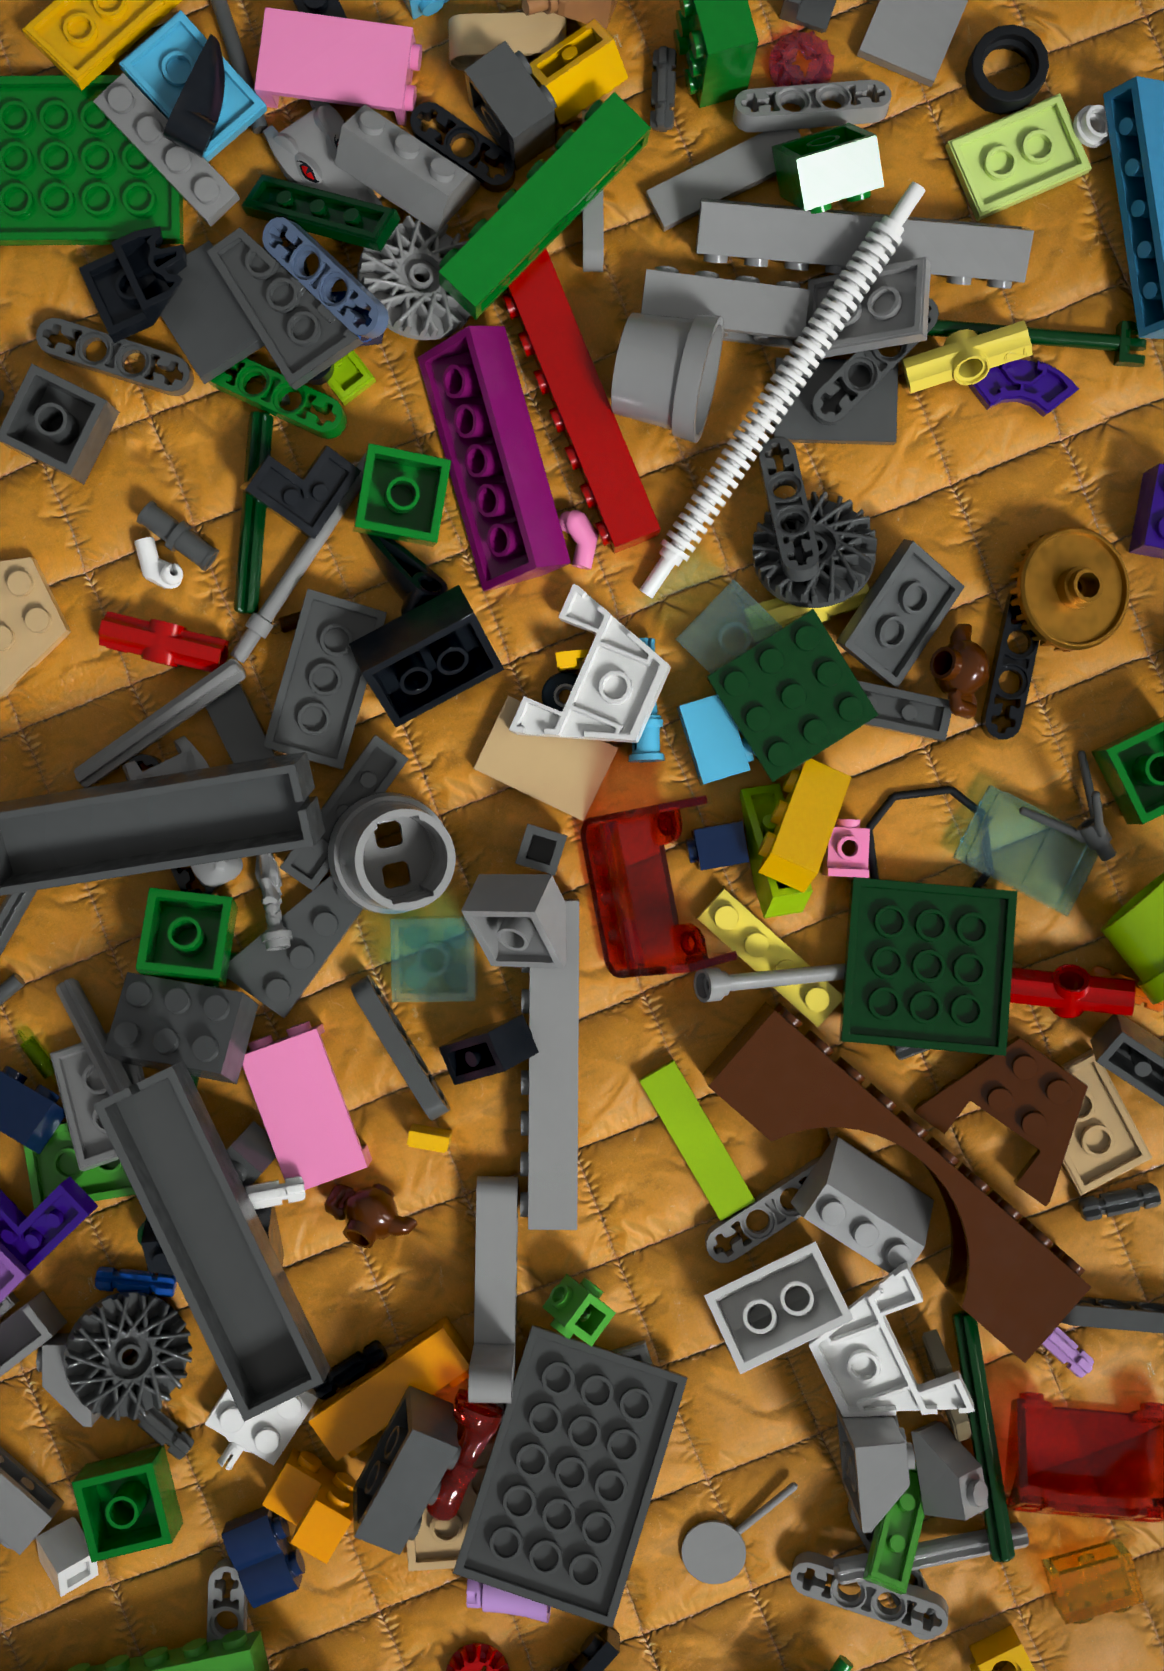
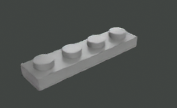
(185, 171)

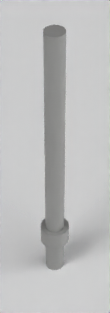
(260, 624)

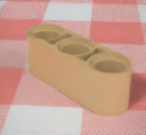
(479, 33)

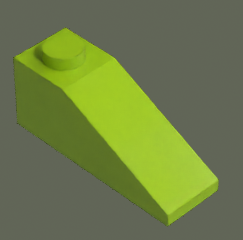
(757, 809)

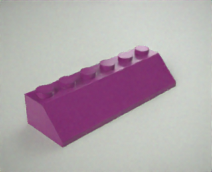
(493, 457)

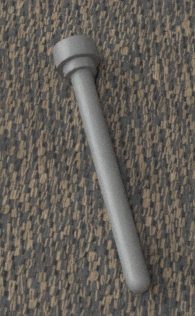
(714, 984)

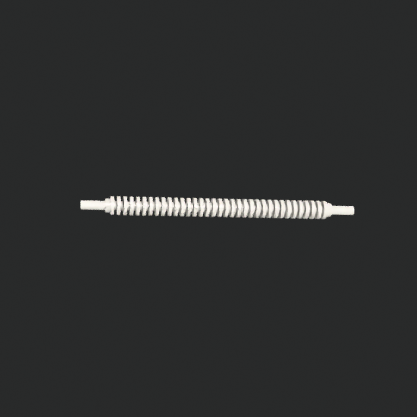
(855, 281)

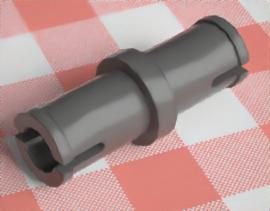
(177, 536)

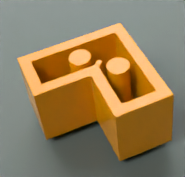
(313, 1501)

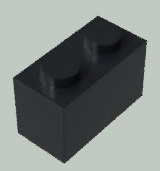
(488, 1050)

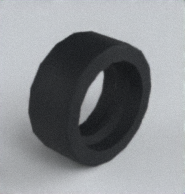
(1027, 46)

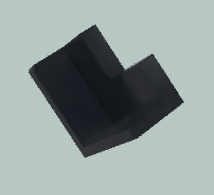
(303, 501)

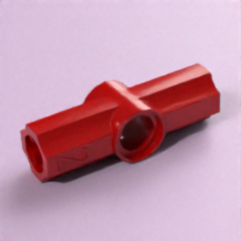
(162, 642)
(1072, 991)

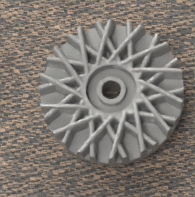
(408, 281)

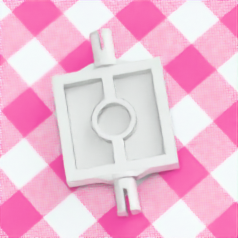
(261, 1435)

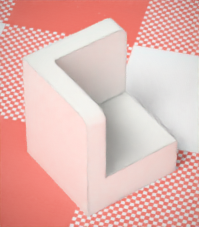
(66, 1556)

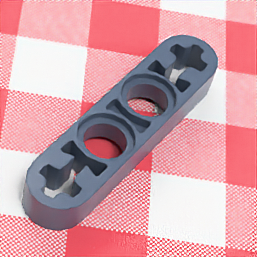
(327, 274)

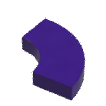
(1026, 383)

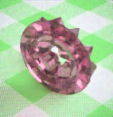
(785, 53)

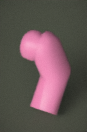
(584, 535)

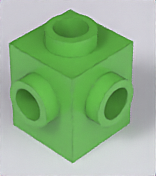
(578, 1309)

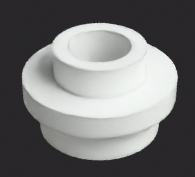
(1091, 126)

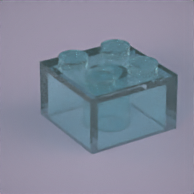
(433, 959)

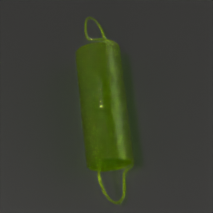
(38, 1057)

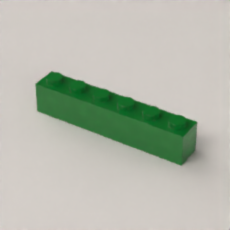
(544, 205)

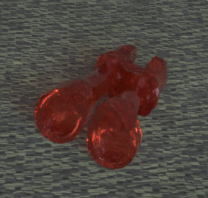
(480, 1424)

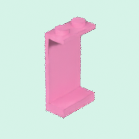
(337, 61)
(303, 1106)

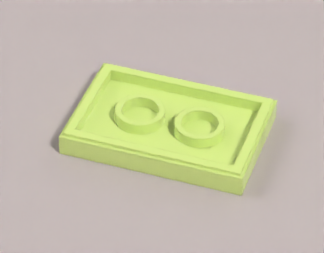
(1018, 157)

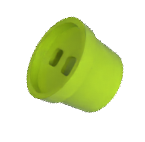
(1139, 937)

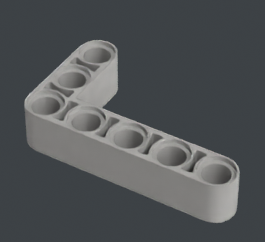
(495, 1291)

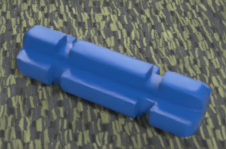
(135, 1280)

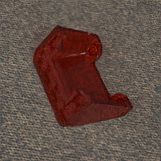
(1085, 1461)

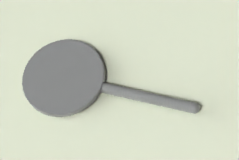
(716, 1549)

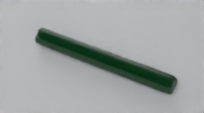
(252, 518)

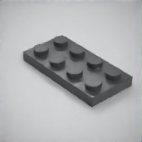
(322, 680)

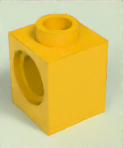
(1000, 1647)

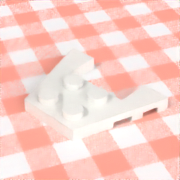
(612, 688)
(868, 1366)

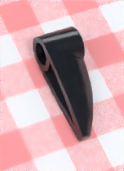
(200, 102)
(405, 572)

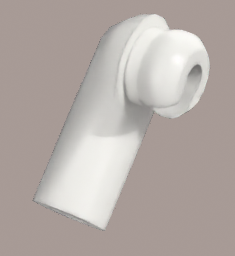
(154, 568)

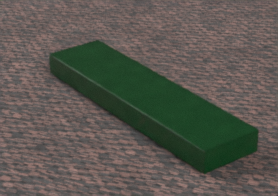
(322, 212)

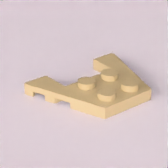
(28, 620)

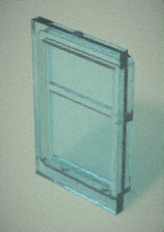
(1025, 852)

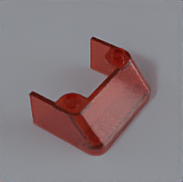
(636, 894)

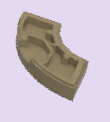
(941, 1366)

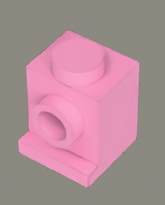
(836, 862)

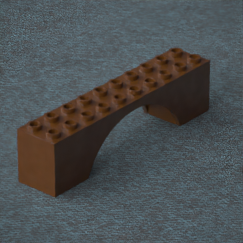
(998, 1267)

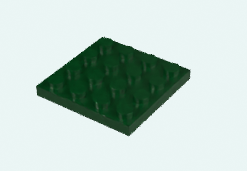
(928, 966)

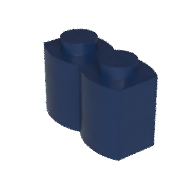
(263, 1555)

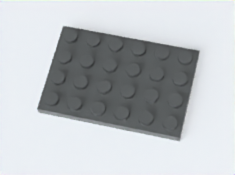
(571, 1476)

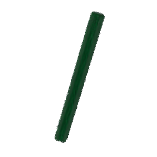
(983, 1436)

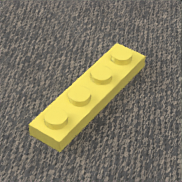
(767, 952)

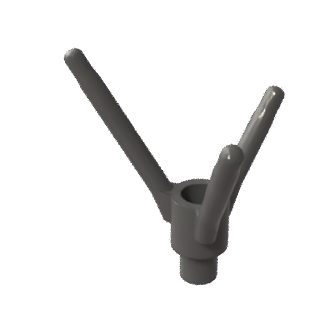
(1091, 830)

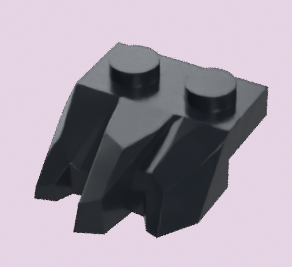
(134, 281)

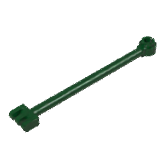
(1119, 342)

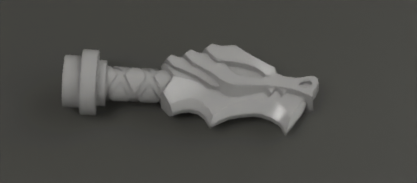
(269, 879)

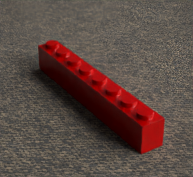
(580, 406)

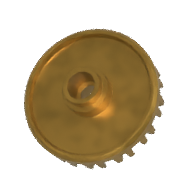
(1071, 589)

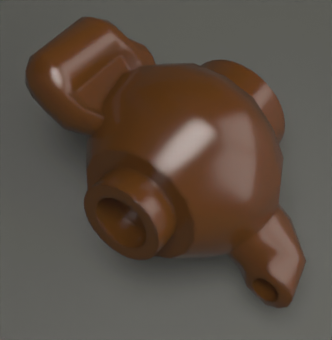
(960, 671)
(368, 1214)

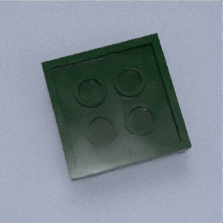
(792, 695)

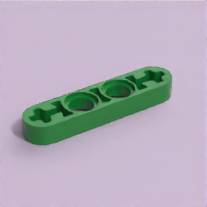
(273, 393)

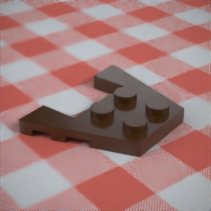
(1027, 1096)

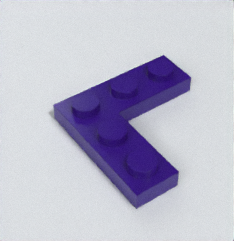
(47, 1226)

